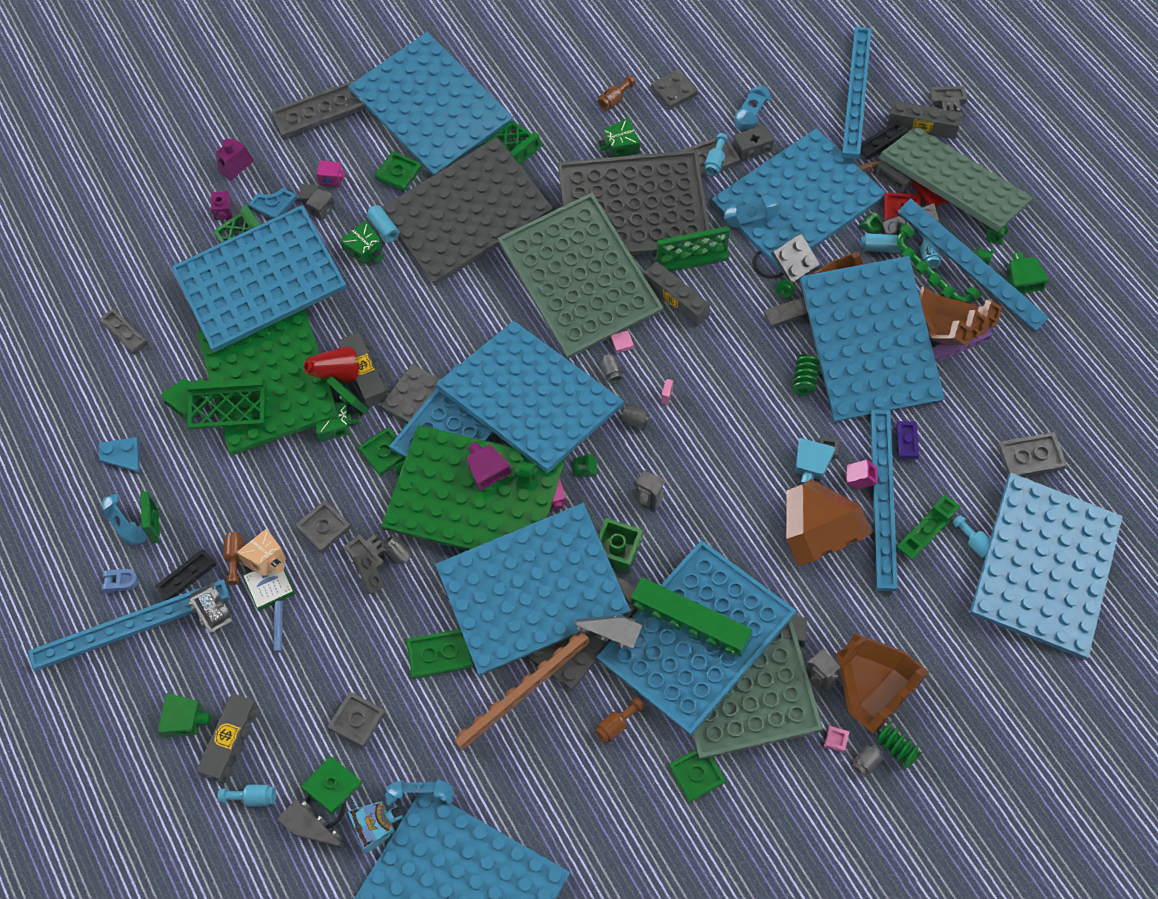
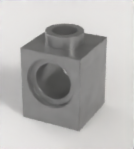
(320, 204)

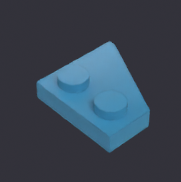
(121, 453)

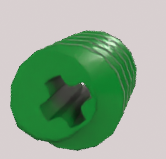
(805, 375)
(898, 746)

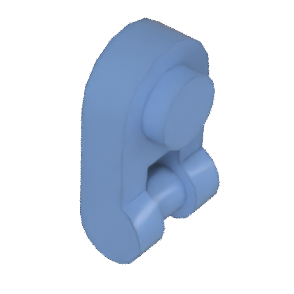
(125, 580)

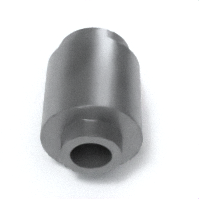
(611, 368)
(635, 417)
(397, 549)
(867, 760)

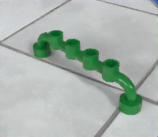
(934, 278)

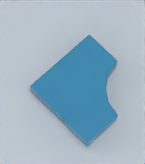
(272, 204)

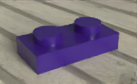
(907, 440)

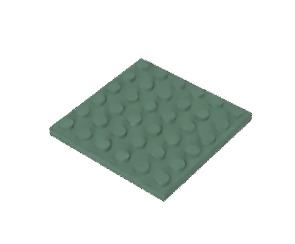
(765, 705)

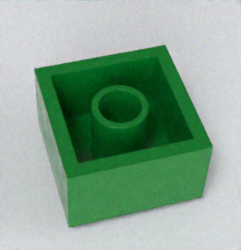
(620, 543)

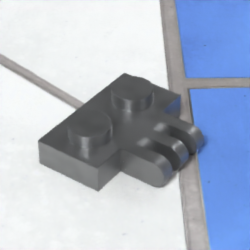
(948, 97)
(359, 545)

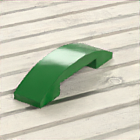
(929, 527)

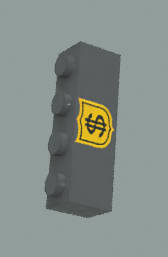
(930, 119)
(677, 294)
(368, 378)
(228, 738)

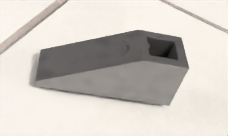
(613, 627)
(304, 824)

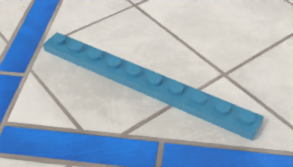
(856, 93)
(973, 265)
(883, 502)
(116, 629)

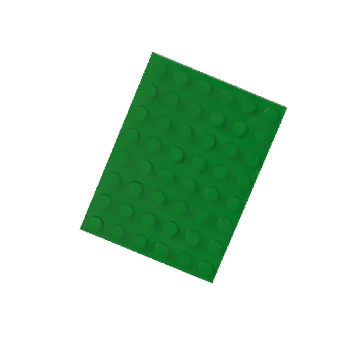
(292, 396)
(442, 503)

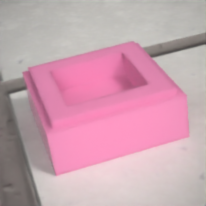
(622, 342)
(667, 391)
(836, 739)

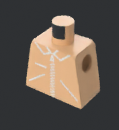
(263, 554)

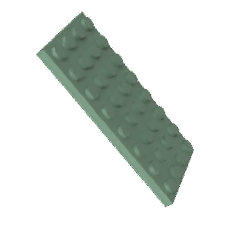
(956, 178)

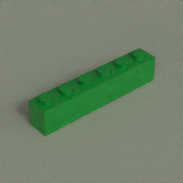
(691, 617)

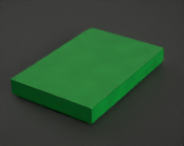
(438, 654)

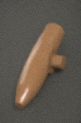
(869, 166)

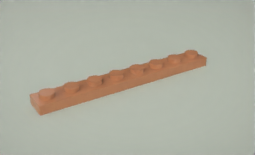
(516, 695)

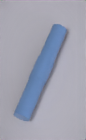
(278, 627)

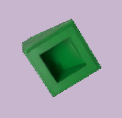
(871, 223)
(585, 466)

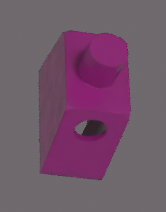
(232, 158)
(486, 465)

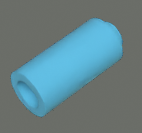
(383, 223)
(880, 243)

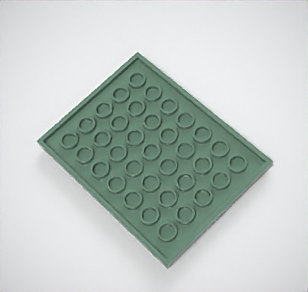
(580, 275)

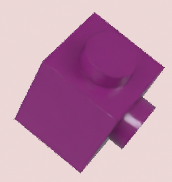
(221, 205)

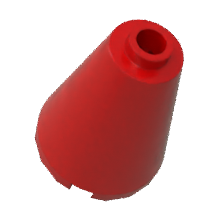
(335, 363)

